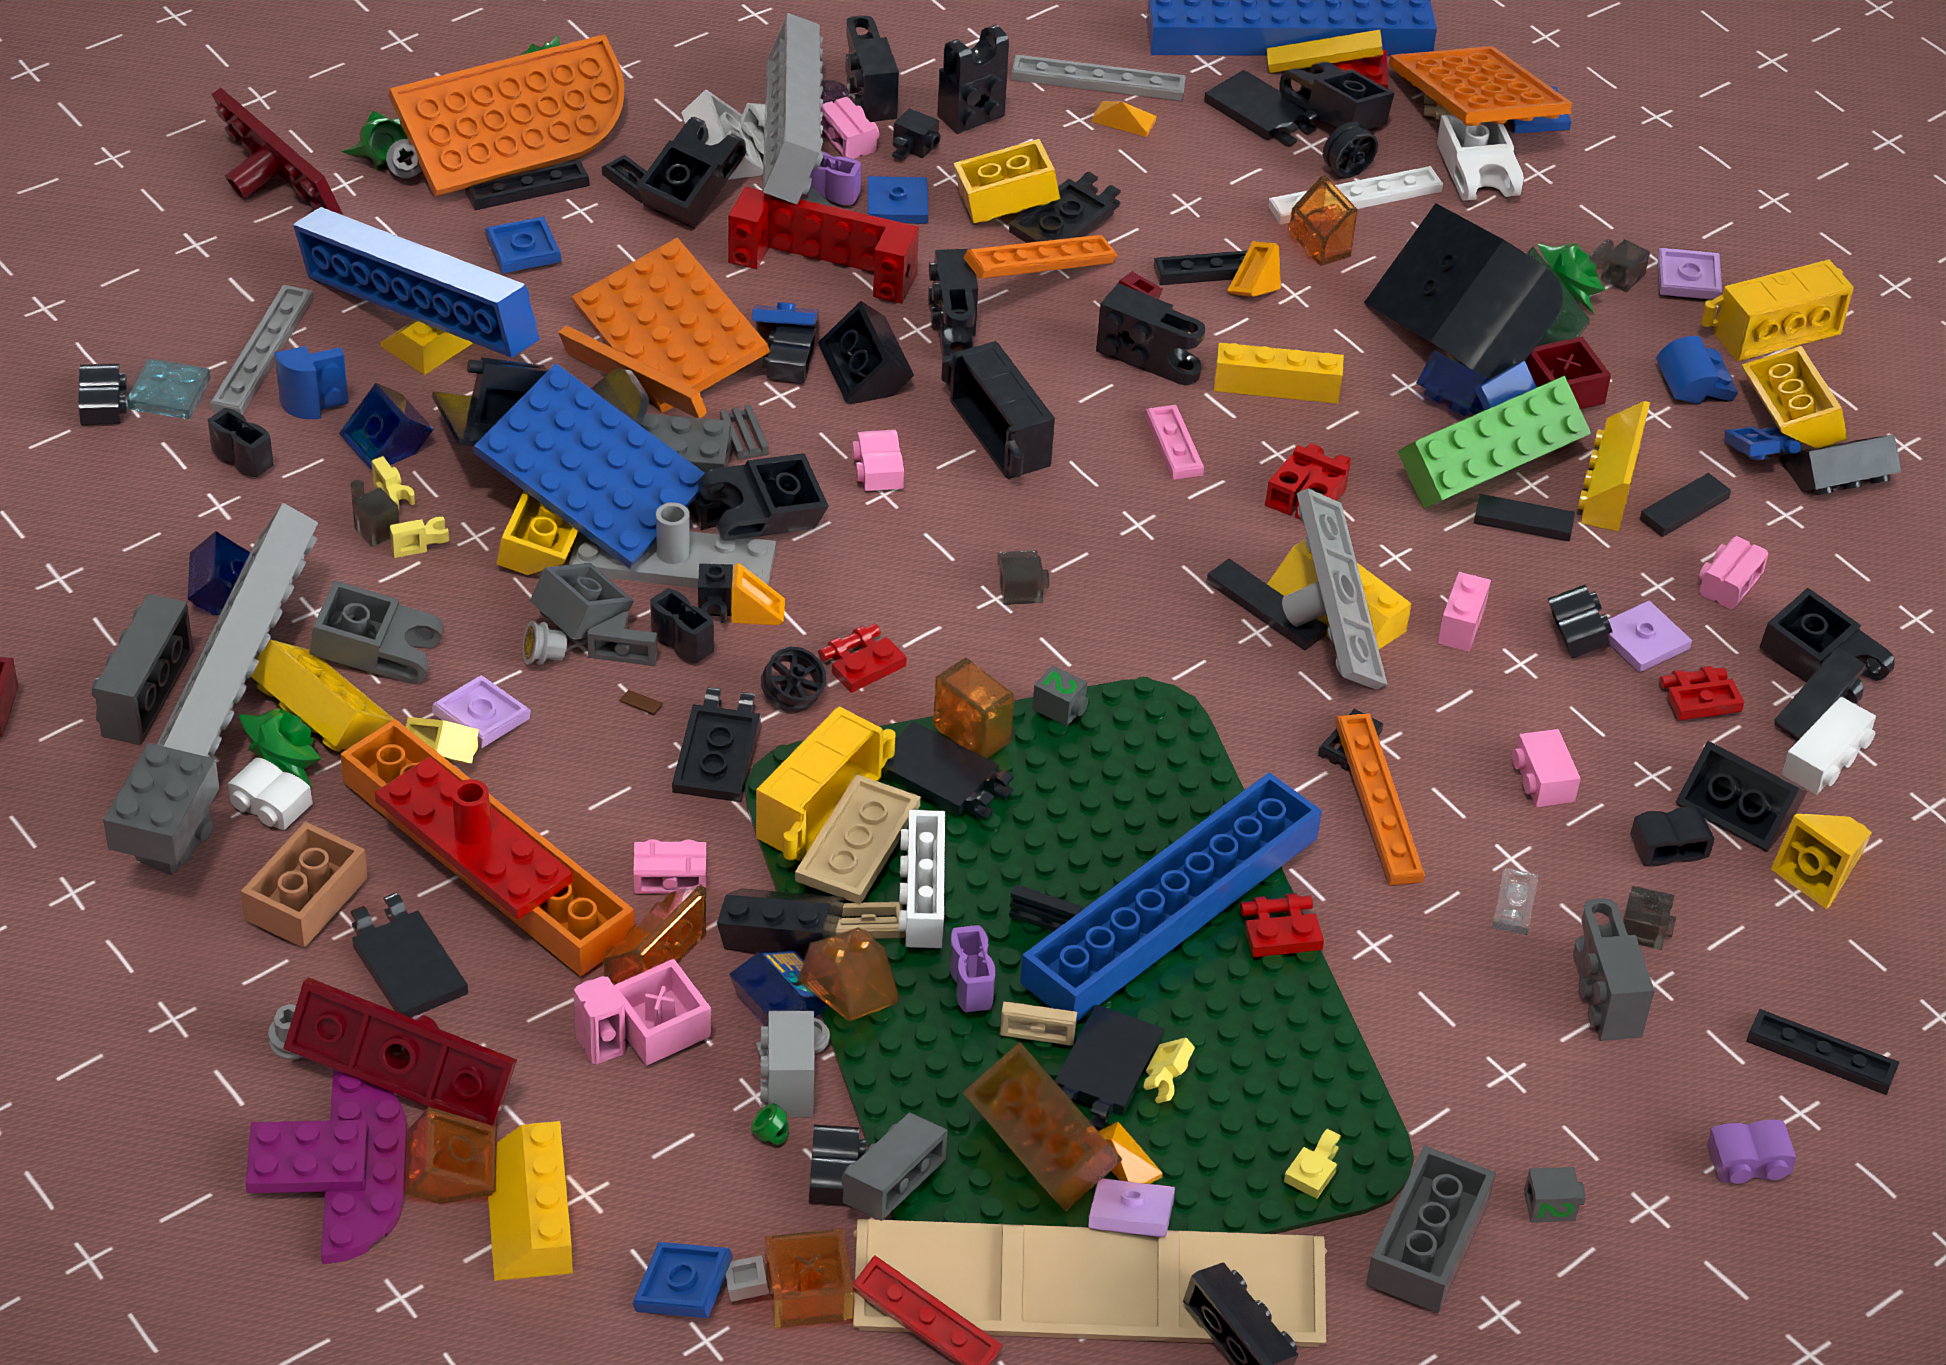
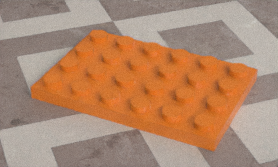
(1480, 85)
(671, 319)

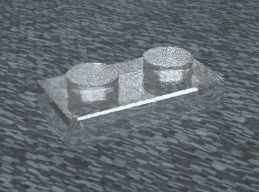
(1515, 901)

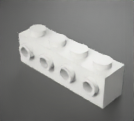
(925, 879)

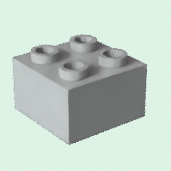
(788, 1062)

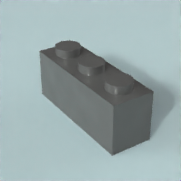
(894, 1166)

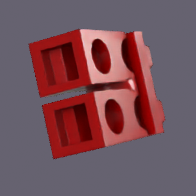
(1304, 470)

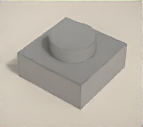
(746, 1278)

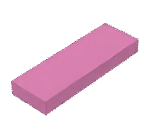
(1174, 442)

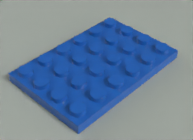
(589, 464)

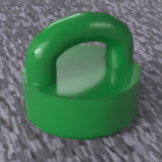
(769, 1122)

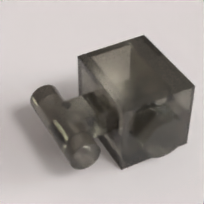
(1622, 264)
(373, 513)
(1022, 577)
(1649, 916)

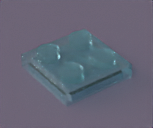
(168, 388)

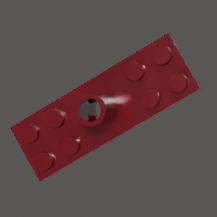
(269, 157)
(399, 1053)

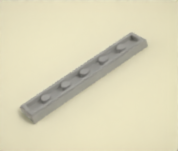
(1098, 77)
(258, 354)

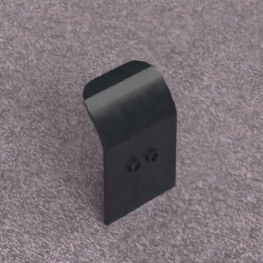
(1469, 293)
(505, 382)

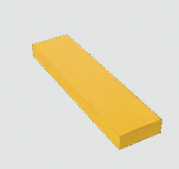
(1328, 50)

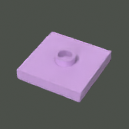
(1689, 273)
(1646, 636)
(482, 707)
(1131, 1207)

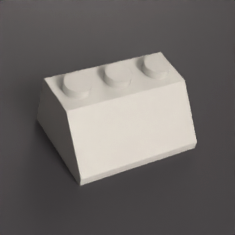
(720, 122)

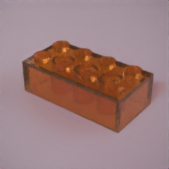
(1042, 1126)

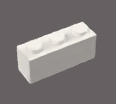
(1829, 746)

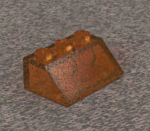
(663, 935)

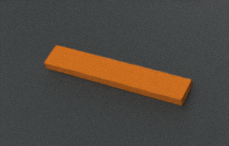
(1040, 256)
(652, 380)
(1379, 799)

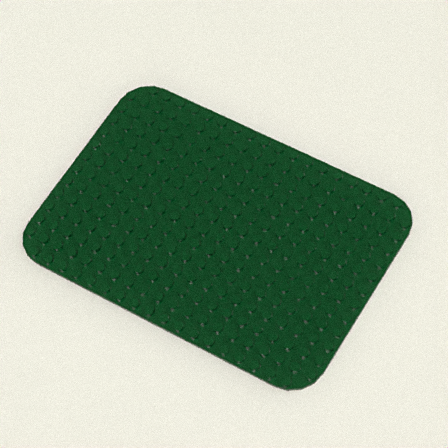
(1268, 1032)

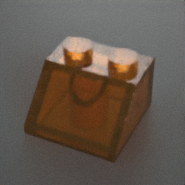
(1324, 222)
(850, 974)
(450, 1158)

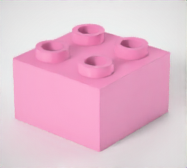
(663, 1012)

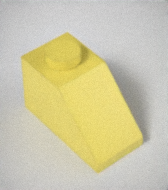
(449, 739)

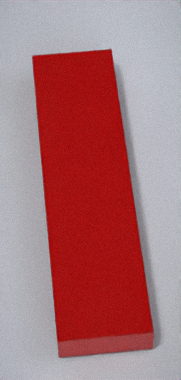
(925, 1315)

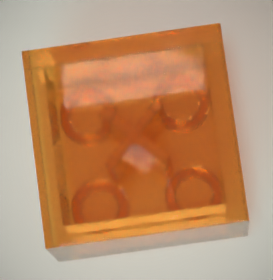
(973, 708)
(809, 1278)

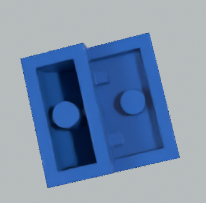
(1695, 371)
(310, 381)

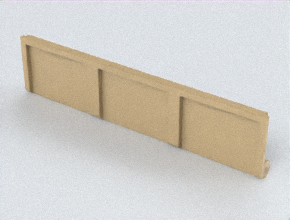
(1091, 1279)

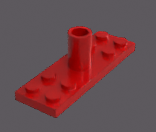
(474, 836)

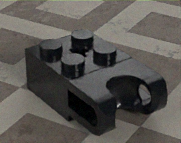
(871, 70)
(974, 81)
(1338, 95)
(690, 173)
(954, 299)
(1149, 335)
(765, 496)
(1809, 633)

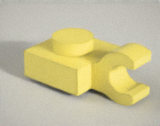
(390, 481)
(413, 536)
(1167, 1063)
(1314, 1170)

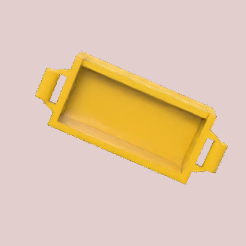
(1780, 310)
(813, 779)

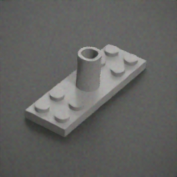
(678, 552)
(1336, 592)

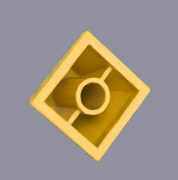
(1820, 854)

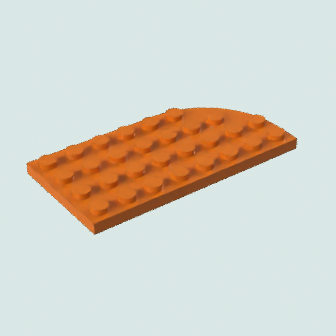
(512, 113)

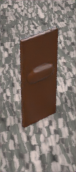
(641, 702)

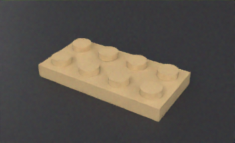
(857, 839)

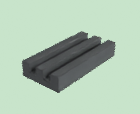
(739, 417)

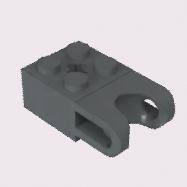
(374, 633)
(1612, 974)

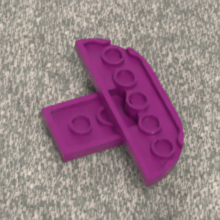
(351, 1158)

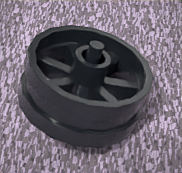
(1350, 149)
(801, 664)

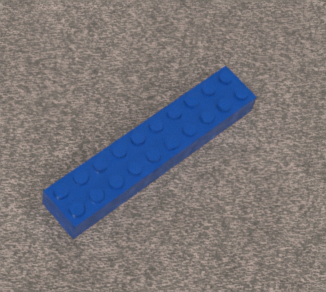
(1255, 25)
(417, 282)
(1170, 897)

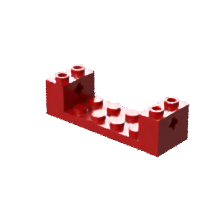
(826, 234)

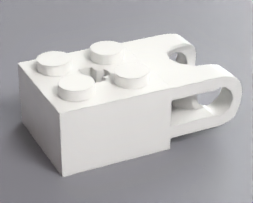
(1479, 157)

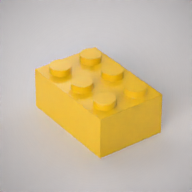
(1006, 181)

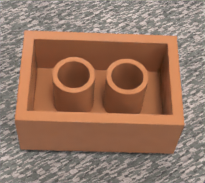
(304, 884)

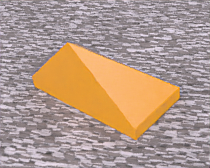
(1124, 117)
(1258, 271)
(754, 600)
(1135, 1164)

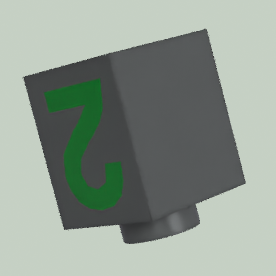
(1060, 695)
(1553, 1194)

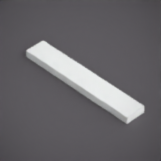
(1370, 191)

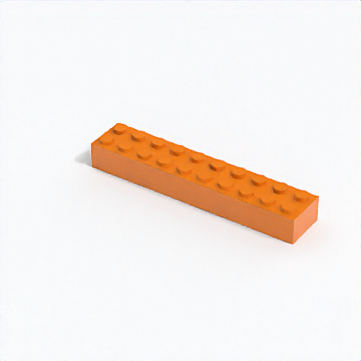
(573, 924)

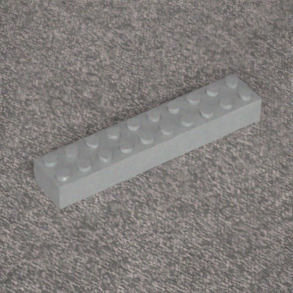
(793, 110)
(240, 634)

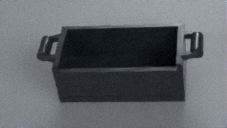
(1000, 408)

